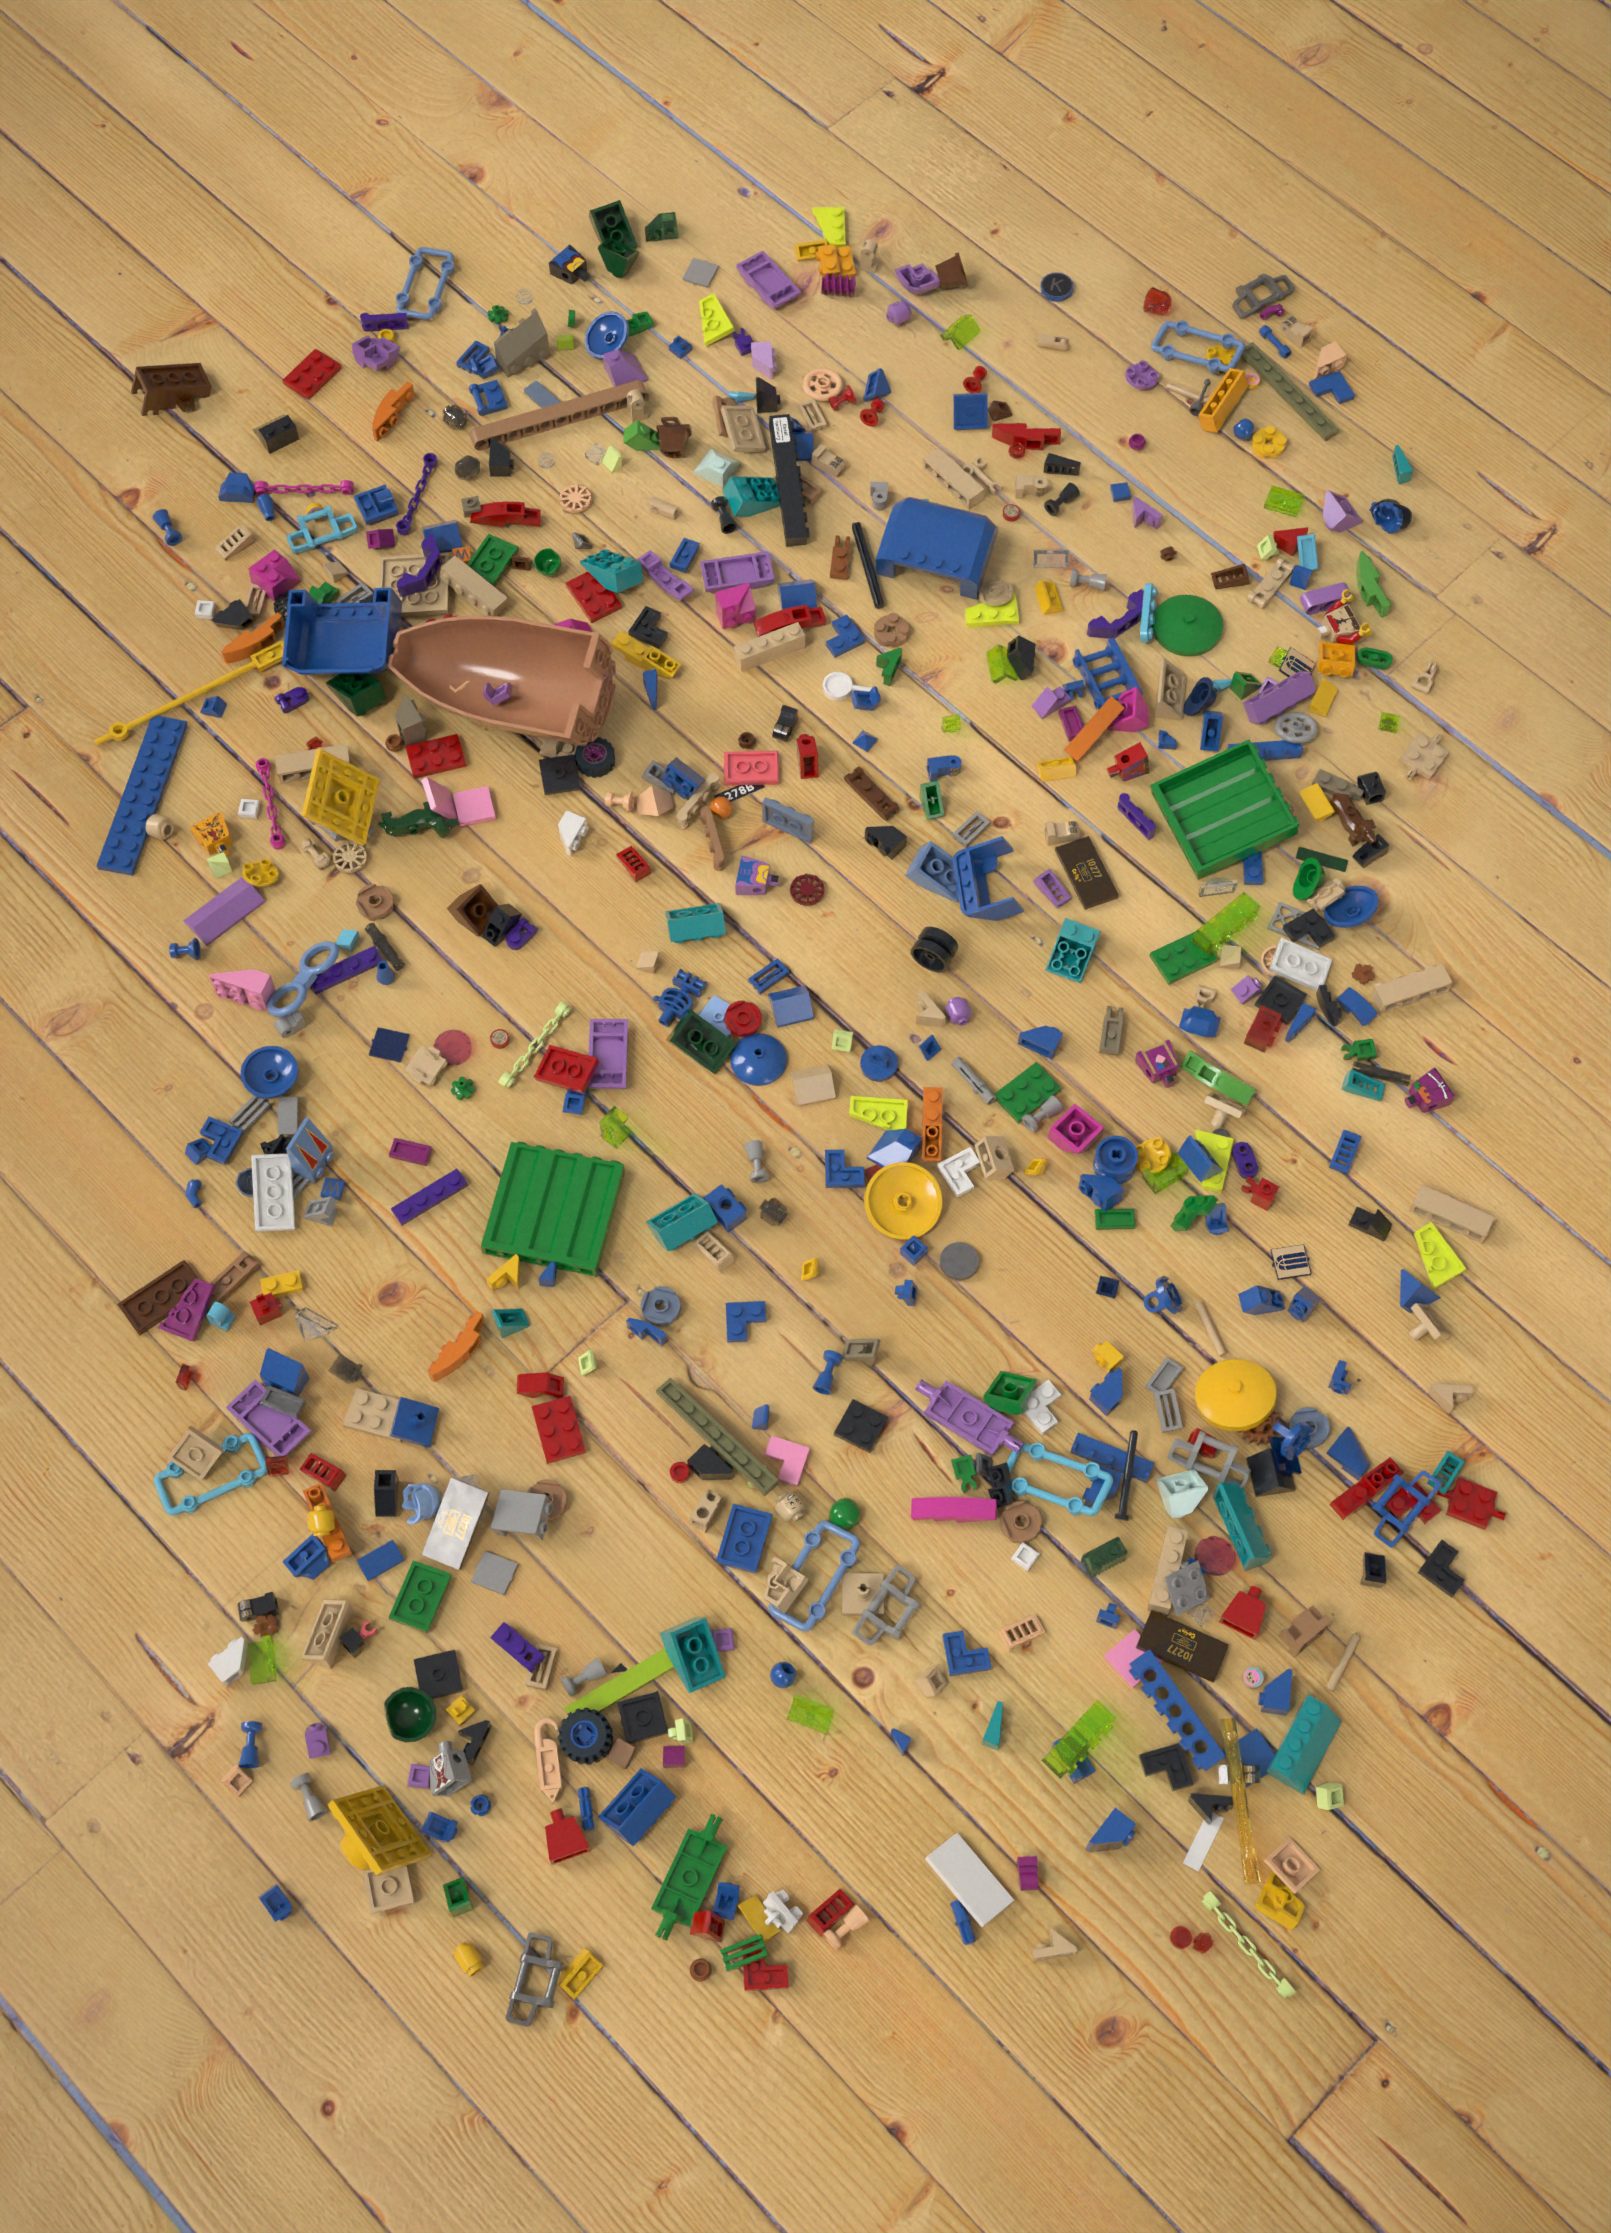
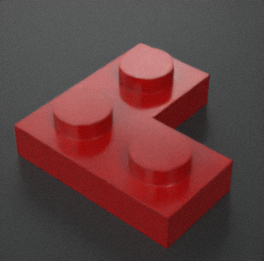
(1404, 1501)
(763, 1977)

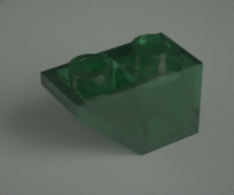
(662, 227)

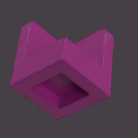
(380, 538)

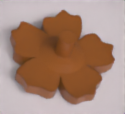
(1363, 973)
(265, 1625)

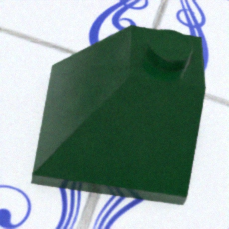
(617, 257)

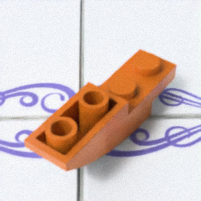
(386, 413)
(249, 644)
(932, 1124)
(455, 1354)
(336, 1541)

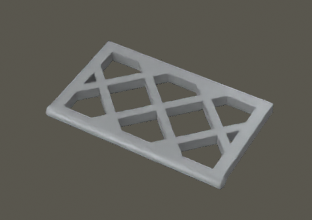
(1294, 912)

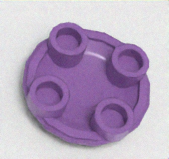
(1141, 375)

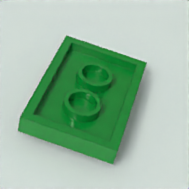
(492, 558)
(1181, 959)
(1027, 1092)
(420, 1596)

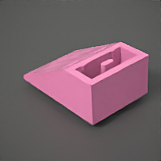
(244, 987)

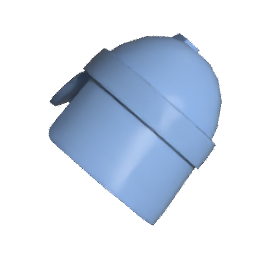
(424, 1501)

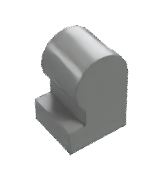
(879, 493)
(289, 1024)

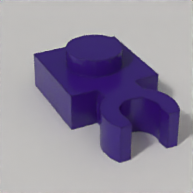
(742, 342)

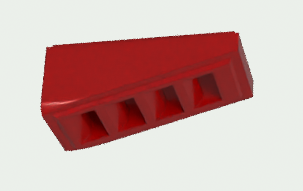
(639, 874)
(333, 1478)
(827, 1924)

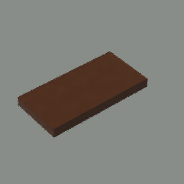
(157, 1298)

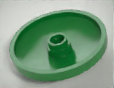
(1187, 625)

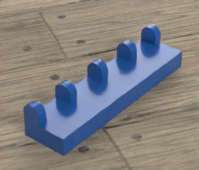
(1277, 750)
(1110, 1456)

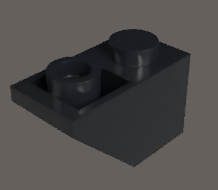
(234, 617)
(1021, 656)
(886, 839)
(501, 923)
(709, 1466)
(386, 1493)

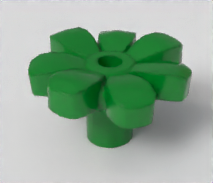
(498, 313)
(462, 1088)

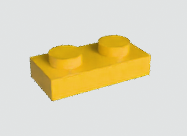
(282, 1284)

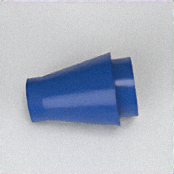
(266, 506)
(385, 974)

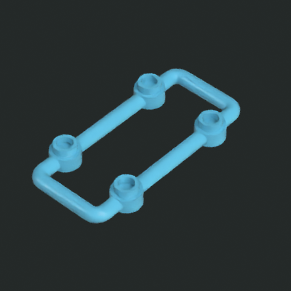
(246, 1478)
(1074, 1505)

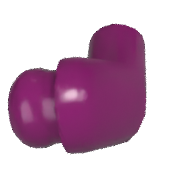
(1272, 309)

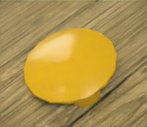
(1221, 353)
(260, 873)
(1153, 1155)

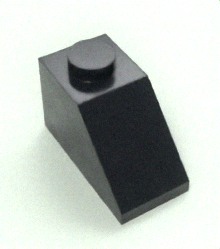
(766, 397)
(499, 460)

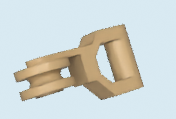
(1427, 677)
(1202, 1000)

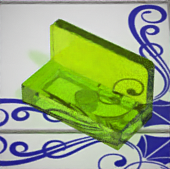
(961, 331)
(999, 664)
(262, 1661)
(810, 1714)

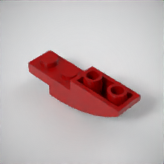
(1030, 438)
(506, 512)
(802, 614)
(1366, 1489)

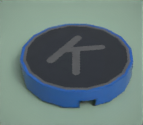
(1056, 286)

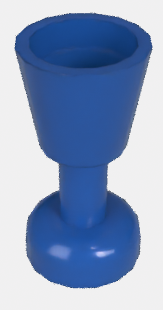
(163, 520)
(825, 1379)
(249, 1755)

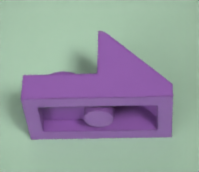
(1144, 512)
(1050, 701)

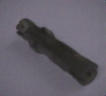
(381, 942)
(1381, 1073)

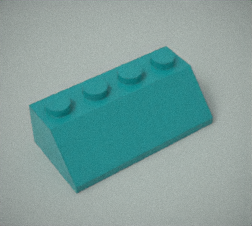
(1241, 1525)
(1304, 1744)

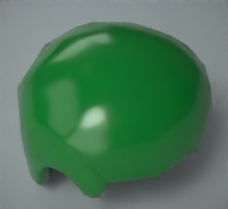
(547, 562)
(845, 1513)

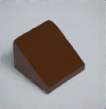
(999, 410)
(521, 563)

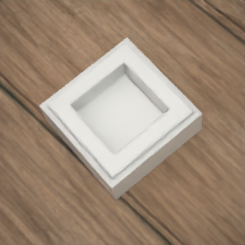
(205, 609)
(249, 808)
(1025, 1557)

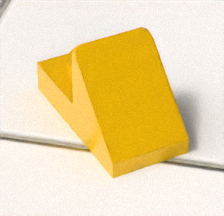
(508, 1271)

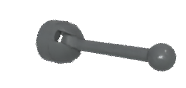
(1197, 406)

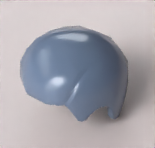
(244, 1182)

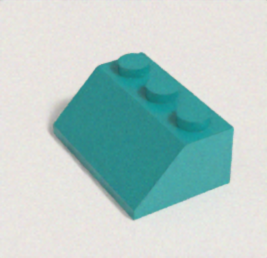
(695, 923)
(682, 1222)

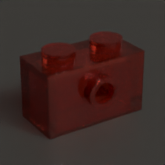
(1263, 1028)

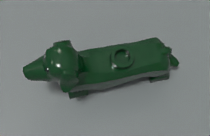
(415, 821)

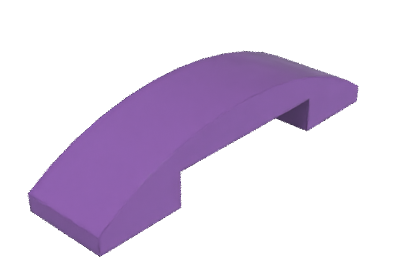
(663, 577)

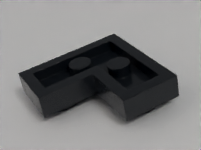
(645, 629)
(1310, 924)
(1437, 1571)
(1170, 1760)

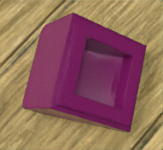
(673, 1756)

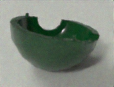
(409, 1714)

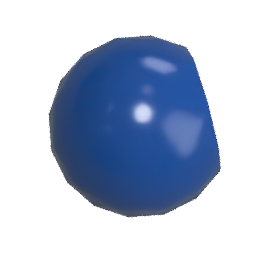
(1244, 429)
(783, 1675)

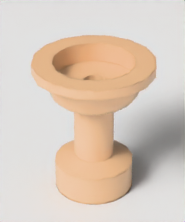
(627, 802)

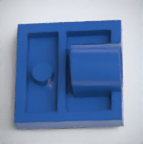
(376, 504)

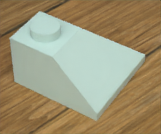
(716, 467)
(1181, 1492)

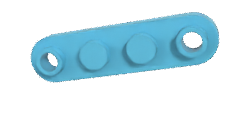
(1148, 618)

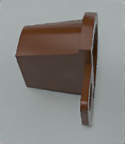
(951, 273)
(673, 437)

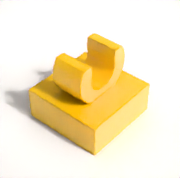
(460, 1710)

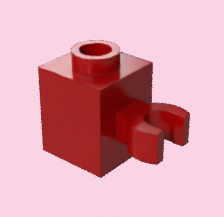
(1263, 1193)
(266, 1308)

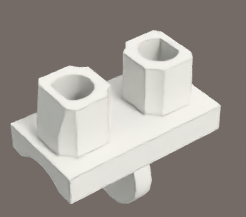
(779, 1913)

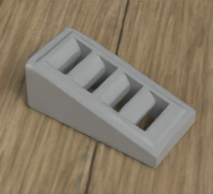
(647, 776)

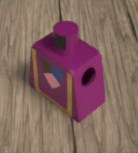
(1158, 1063)

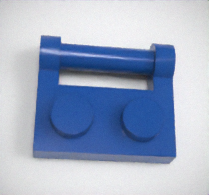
(493, 395)

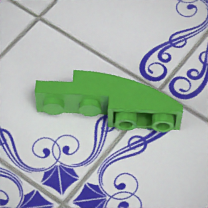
(1368, 585)
(1218, 1079)

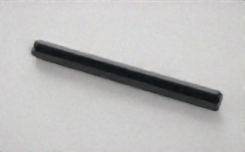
(867, 565)

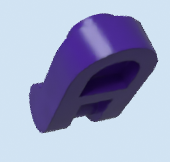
(298, 697)
(516, 939)

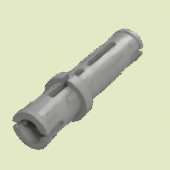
(979, 1087)

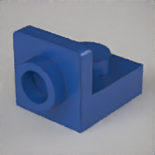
(1337, 1381)

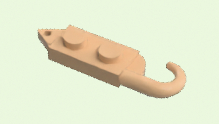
(547, 1761)

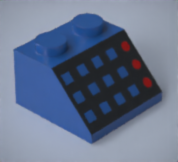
(1113, 1833)

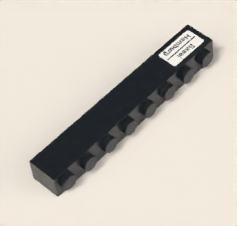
(788, 480)

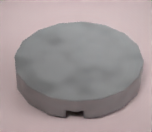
(959, 1261)

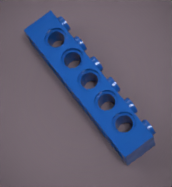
(1148, 1661)

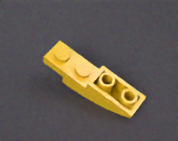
(645, 657)

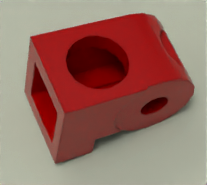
(1205, 1450)

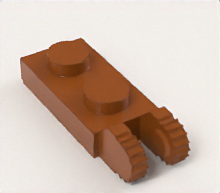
(840, 559)

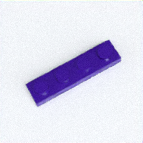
(347, 969)
(429, 1197)

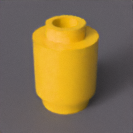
(468, 1958)

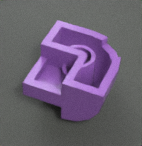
(917, 279)
(375, 352)

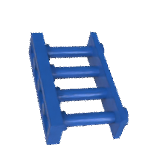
(1118, 664)

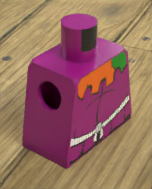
(1430, 1092)

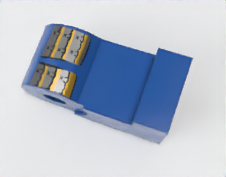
(943, 766)

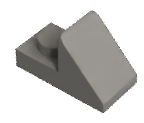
(321, 1211)

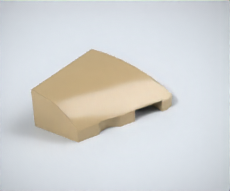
(783, 1585)

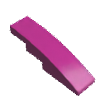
(954, 1508)

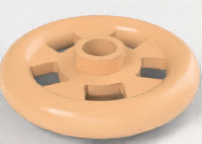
(822, 384)

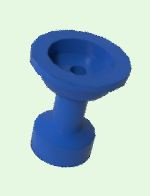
(193, 949)

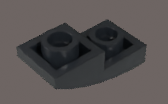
(1328, 1007)
(1001, 1484)

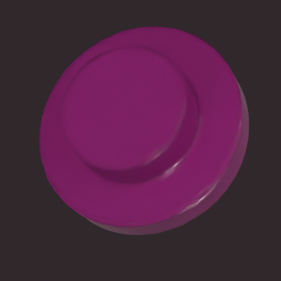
(1137, 442)

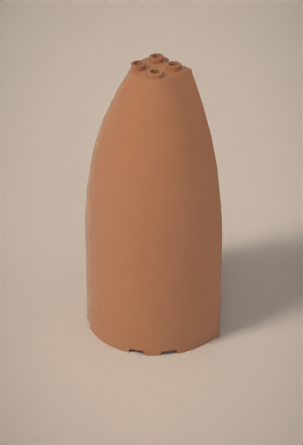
(556, 674)

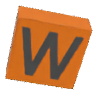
(462, 553)

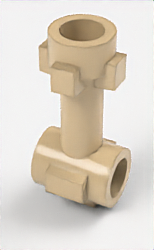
(320, 860)

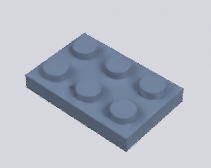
(788, 820)

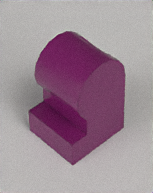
(1027, 1873)

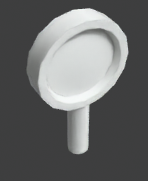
(839, 686)

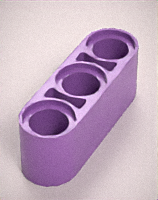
(1323, 598)

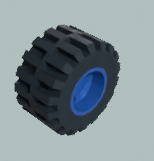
(585, 1736)

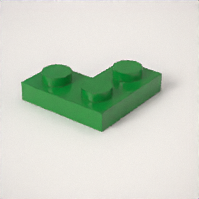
(1193, 1207)

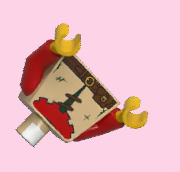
(1341, 624)

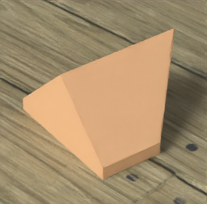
(654, 802)

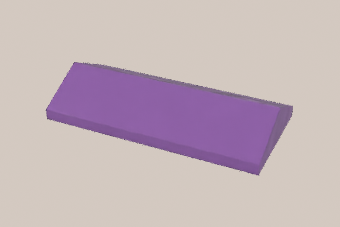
(224, 911)

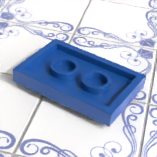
(744, 1538)

